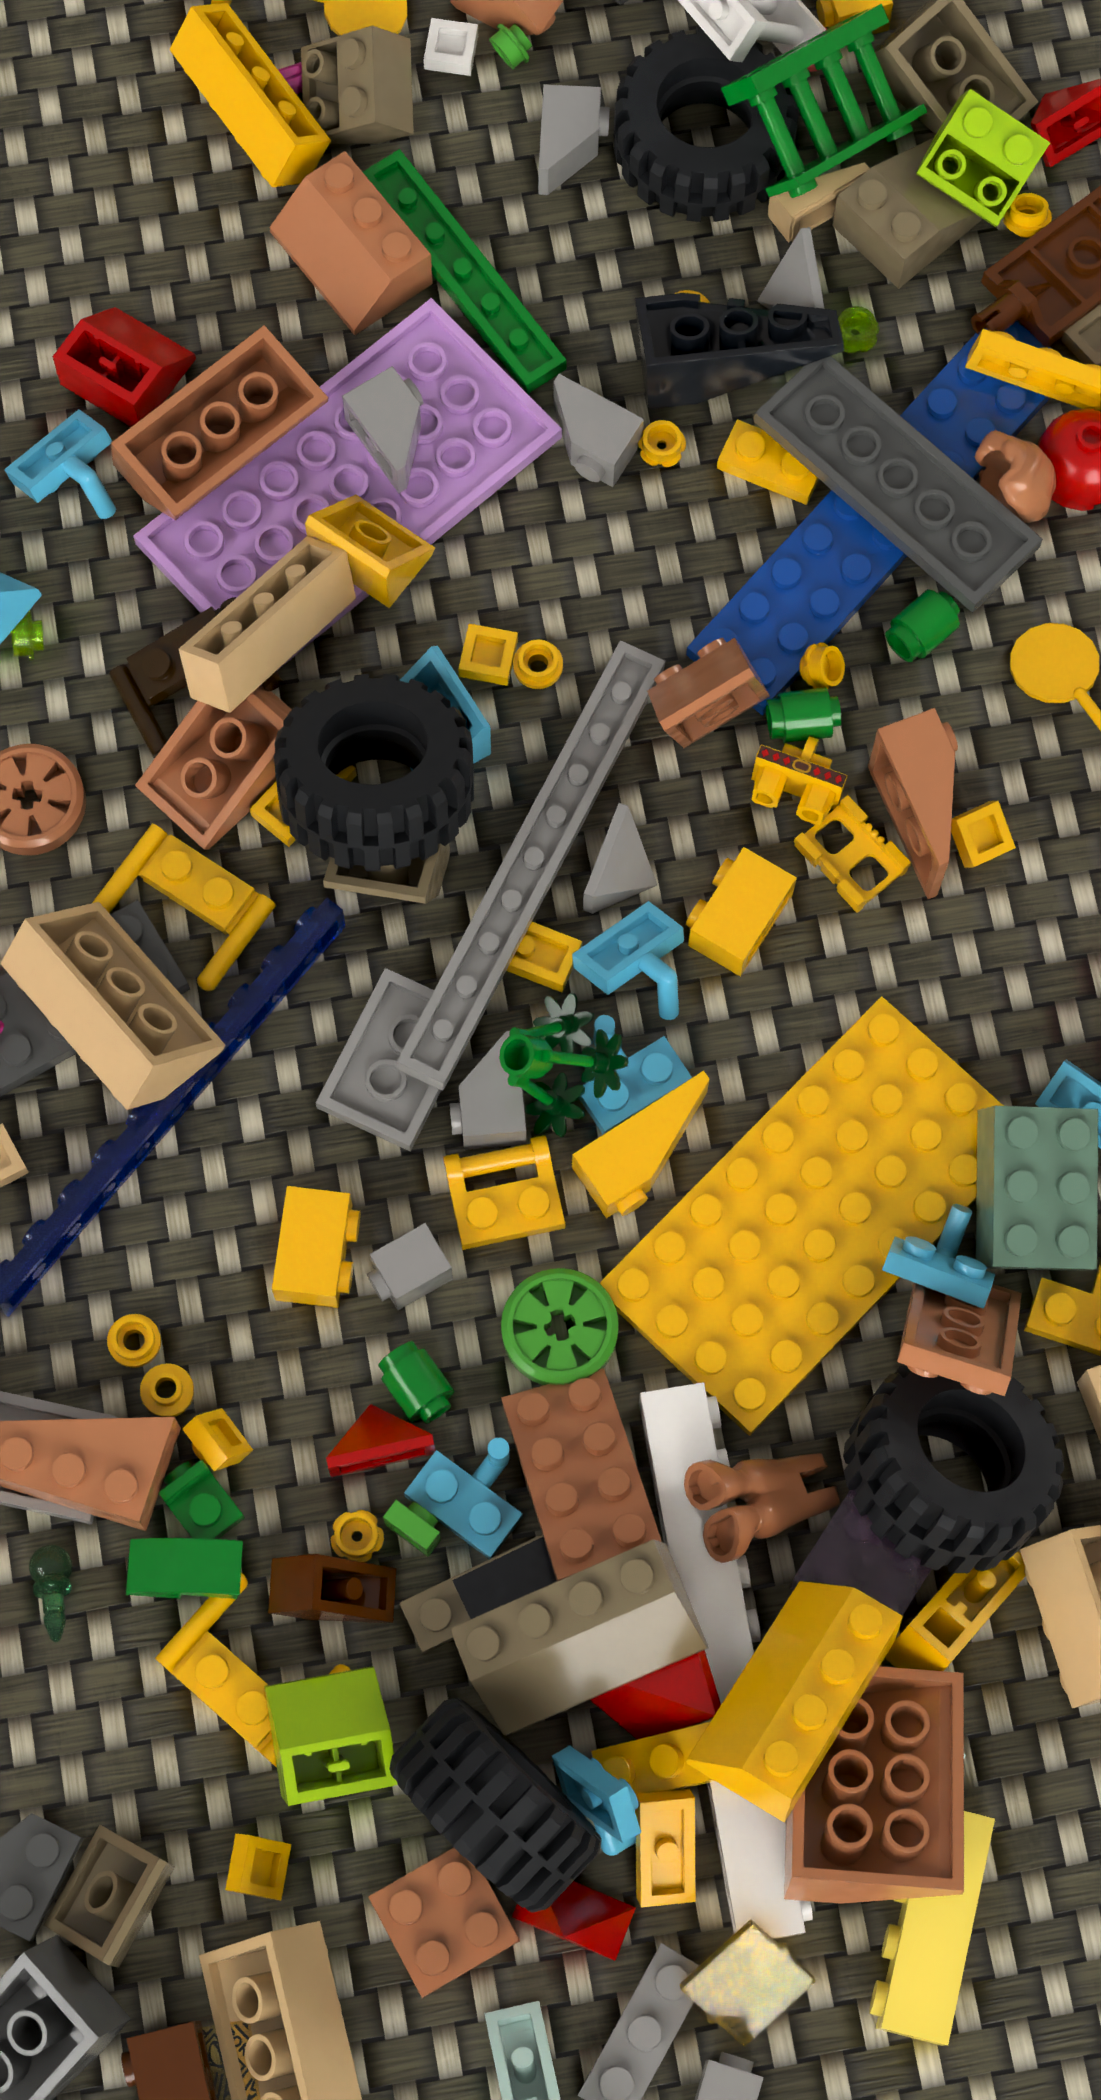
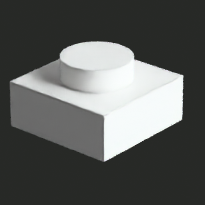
(451, 46)

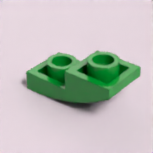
(184, 1567)

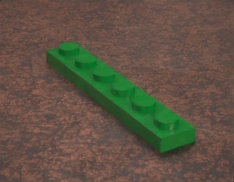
(469, 275)

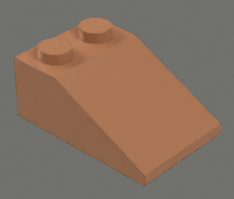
(706, 692)
(216, 765)
(915, 779)

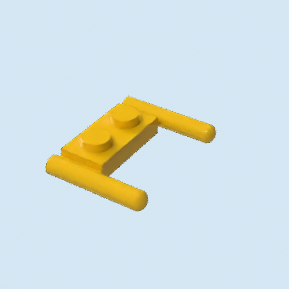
(198, 887)
(221, 1676)

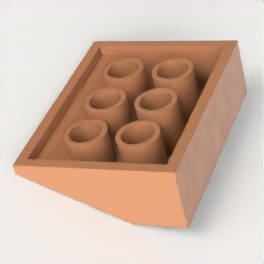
(885, 1798)

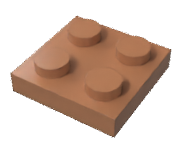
(443, 1920)

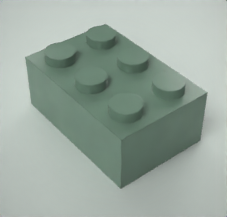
(1037, 1188)

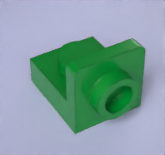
(199, 1501)

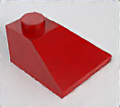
(664, 1699)

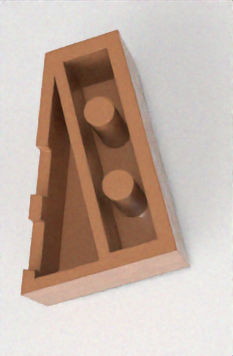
(90, 1464)

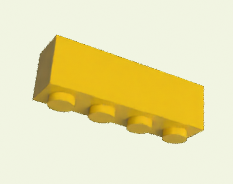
(249, 94)

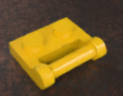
(505, 1209)

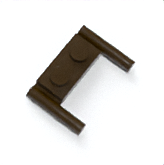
(158, 673)

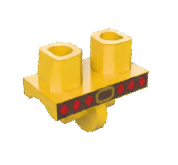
(800, 774)

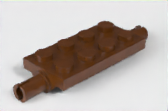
(1048, 277)

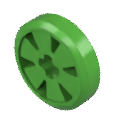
(531, 1313)

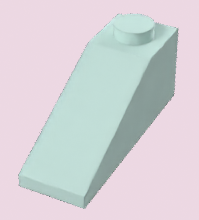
(522, 2053)

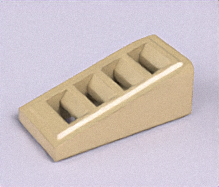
(814, 206)

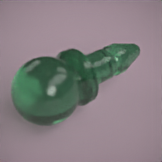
(50, 1570)

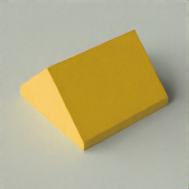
(379, 549)

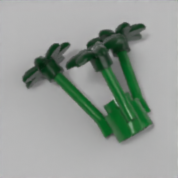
(531, 1057)

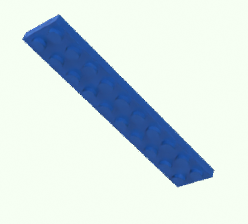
(836, 554)

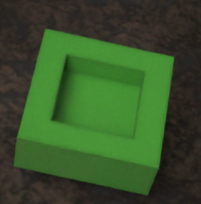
(414, 1526)

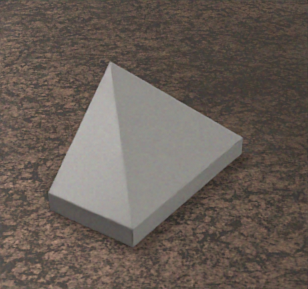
(796, 277)
(620, 866)

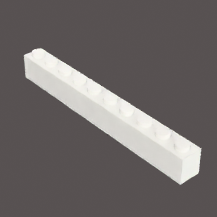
(749, 1840)

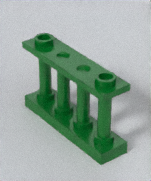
(793, 71)

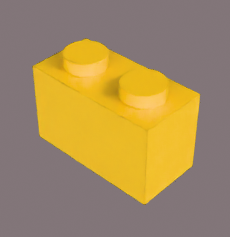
(740, 910)
(314, 1247)

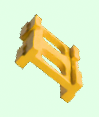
(865, 844)

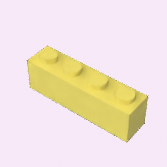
(931, 1950)

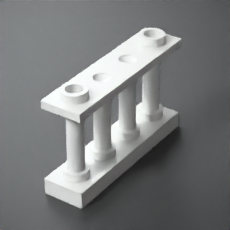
(739, 23)

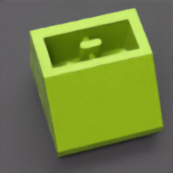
(981, 157)
(330, 1736)

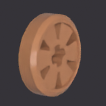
(61, 795)

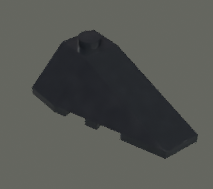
(711, 349)

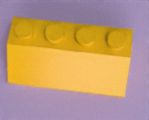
(796, 1694)

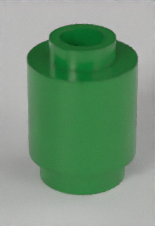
(923, 625)
(802, 714)
(416, 1383)

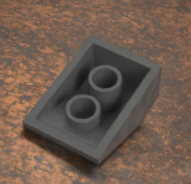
(51, 2021)

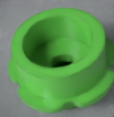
(511, 45)

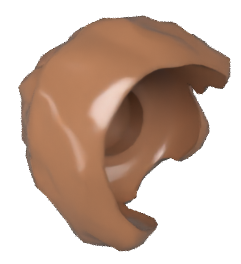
(1017, 475)

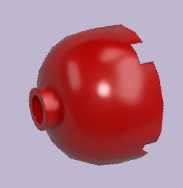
(1075, 451)

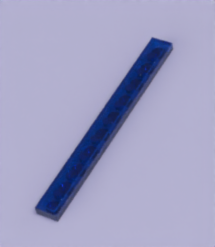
(151, 1122)

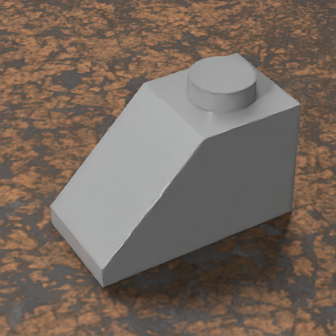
(569, 132)
(387, 422)
(595, 431)
(489, 1108)

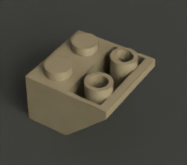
(360, 86)

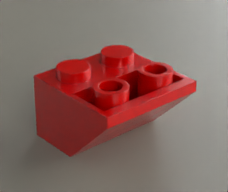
(120, 364)

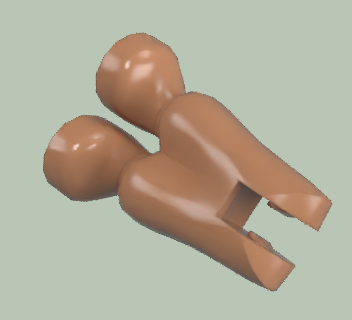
(772, 1497)

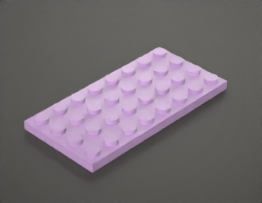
(470, 444)

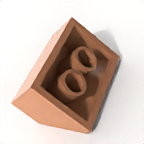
(352, 244)

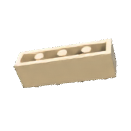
(267, 624)

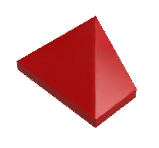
(1068, 120)
(378, 1441)
(583, 1919)

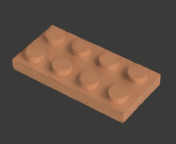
(961, 1339)
(579, 1472)

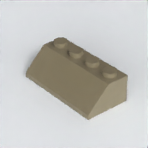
(580, 1637)

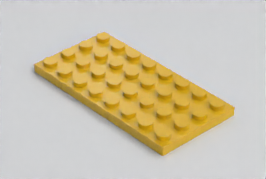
(798, 1218)

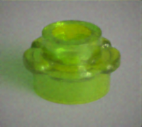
(862, 320)
(27, 637)

